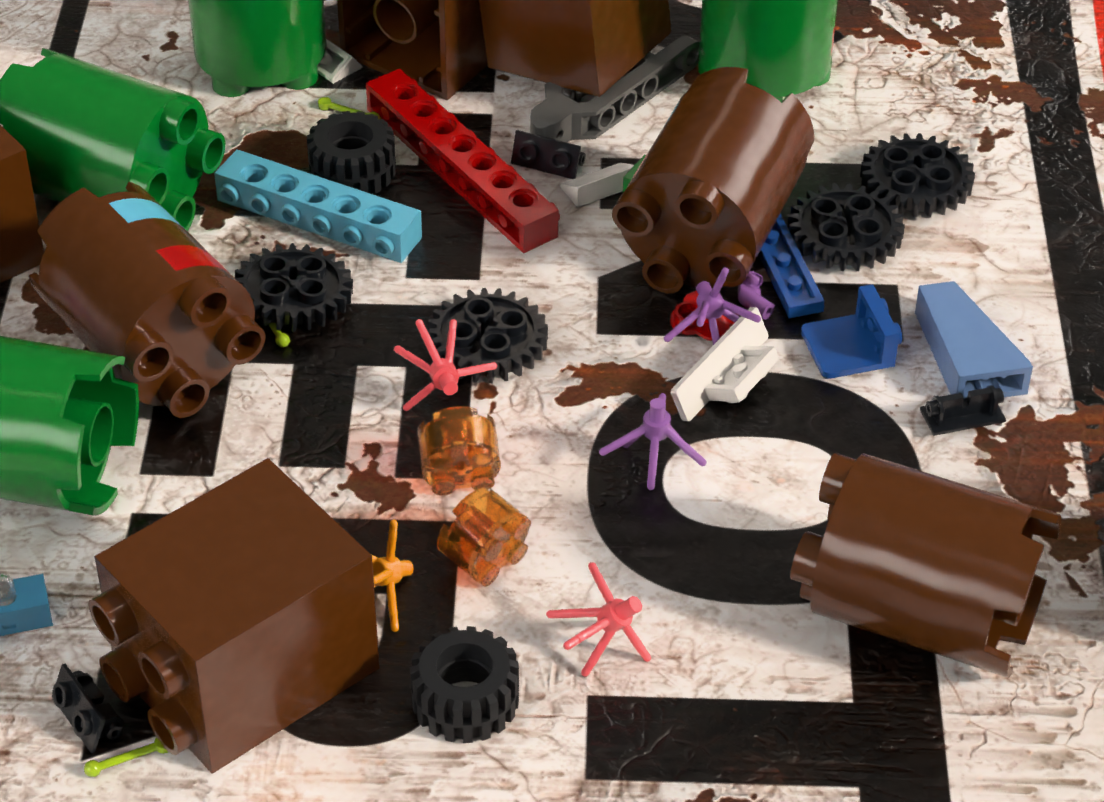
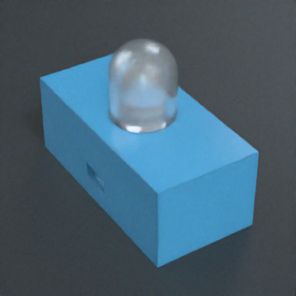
(23, 604)

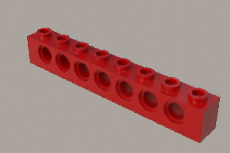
(463, 161)

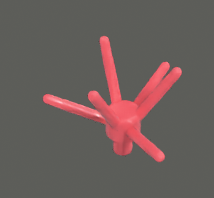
(442, 370)
(610, 617)

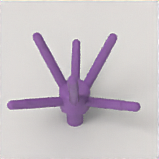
(711, 307)
(656, 428)

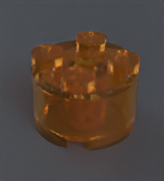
(459, 450)
(484, 535)

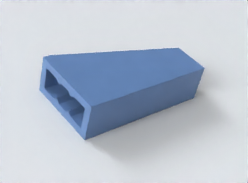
(968, 343)

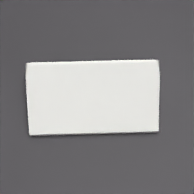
(336, 64)
(596, 184)

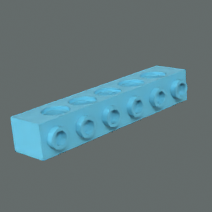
(319, 205)

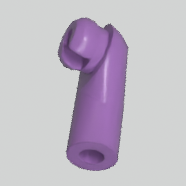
(750, 295)

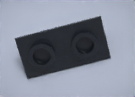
(547, 154)
(958, 413)
(78, 700)

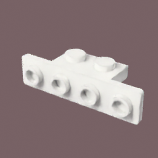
(726, 368)

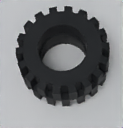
(353, 150)
(464, 710)

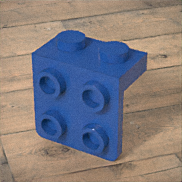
(855, 341)

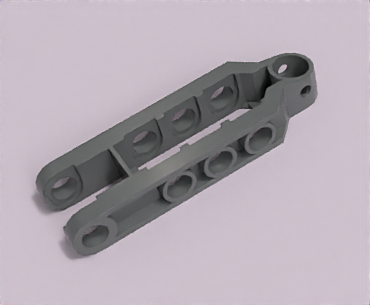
(571, 119)

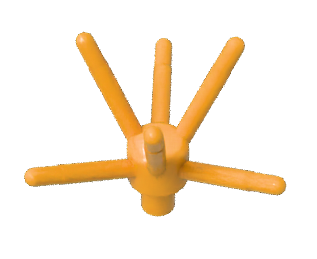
(389, 571)

